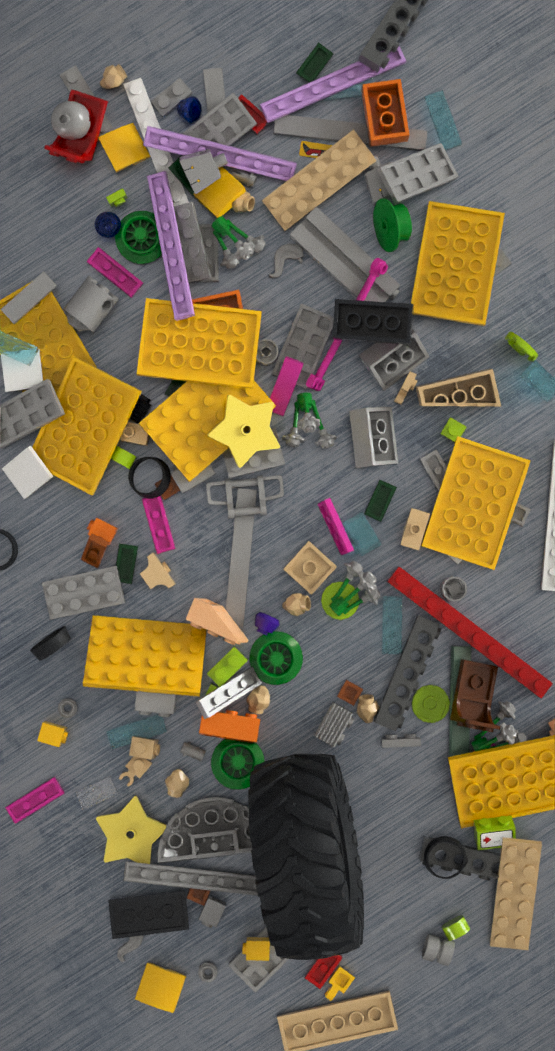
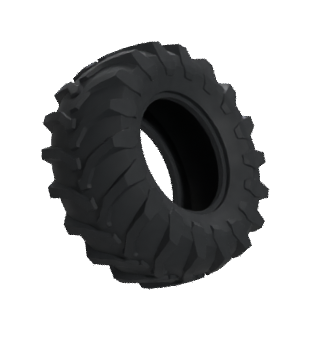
(306, 857)

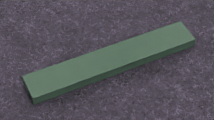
(458, 735)

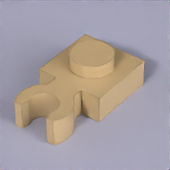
(409, 383)
(136, 766)

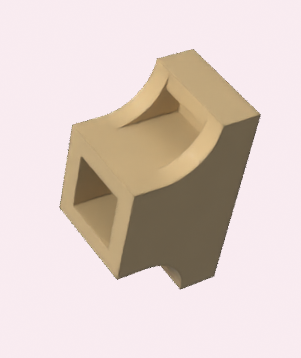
(134, 434)
(414, 529)
(157, 573)

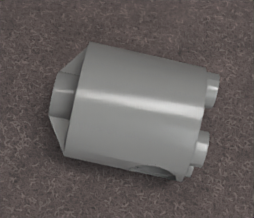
(89, 305)

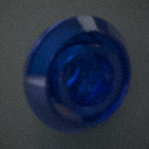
(189, 109)
(105, 219)

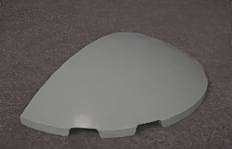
(206, 830)

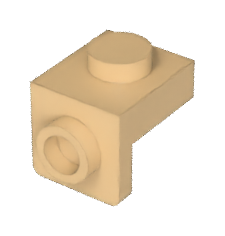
(144, 748)

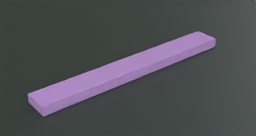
(325, 87)
(236, 157)
(170, 246)

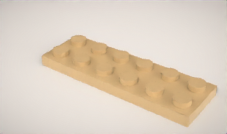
(319, 180)
(515, 893)
(337, 1022)

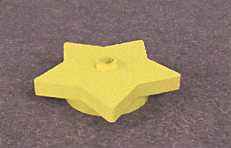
(231, 432)
(133, 819)

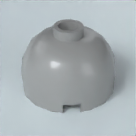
(70, 120)

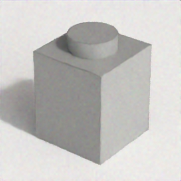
(212, 911)

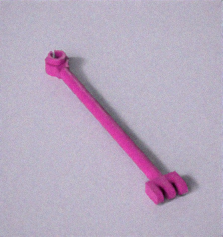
(315, 381)

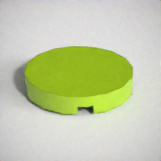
(521, 346)
(330, 591)
(430, 703)

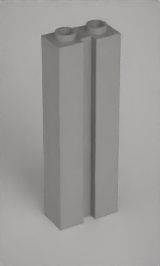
(341, 257)

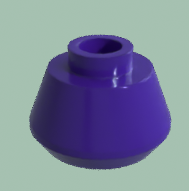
(266, 623)

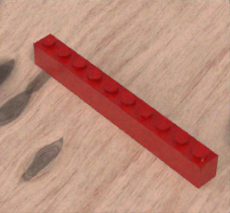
(469, 632)

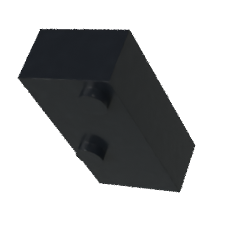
(373, 321)

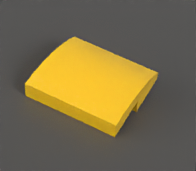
(124, 147)
(221, 193)
(160, 987)

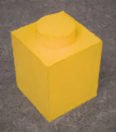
(52, 734)
(257, 948)

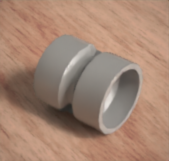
(267, 352)
(453, 588)
(438, 950)

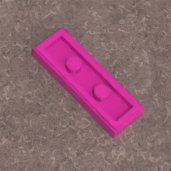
(114, 272)
(285, 384)
(158, 524)
(335, 526)
(34, 800)

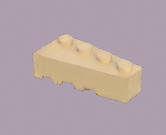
(464, 390)

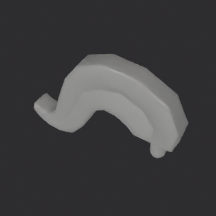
(287, 251)
(132, 944)

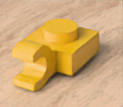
(340, 981)

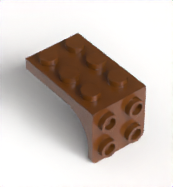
(474, 696)

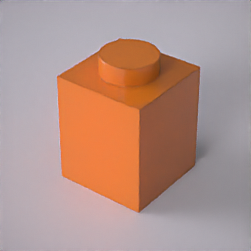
(102, 529)

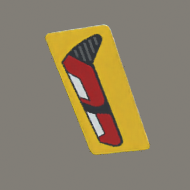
(312, 149)

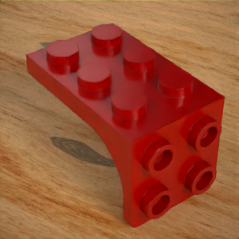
(83, 148)

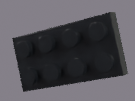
(148, 914)

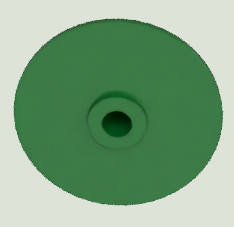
(391, 224)
(139, 238)
(276, 658)
(234, 761)

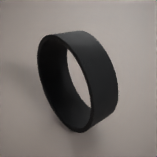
(166, 478)
(14, 550)
(51, 643)
(434, 842)

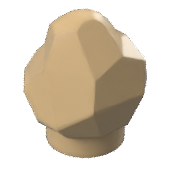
(113, 77)
(244, 203)
(297, 604)
(258, 700)
(367, 708)
(177, 783)

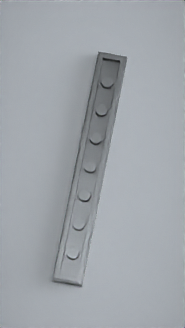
(336, 130)
(240, 558)
(190, 878)

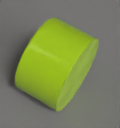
(123, 457)
(455, 928)

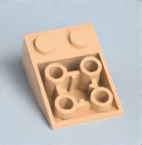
(216, 620)

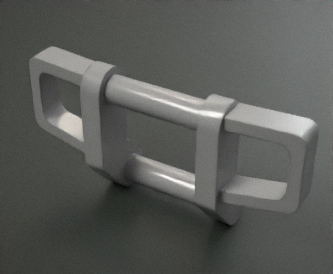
(259, 481)

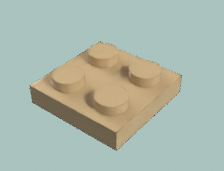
(310, 567)

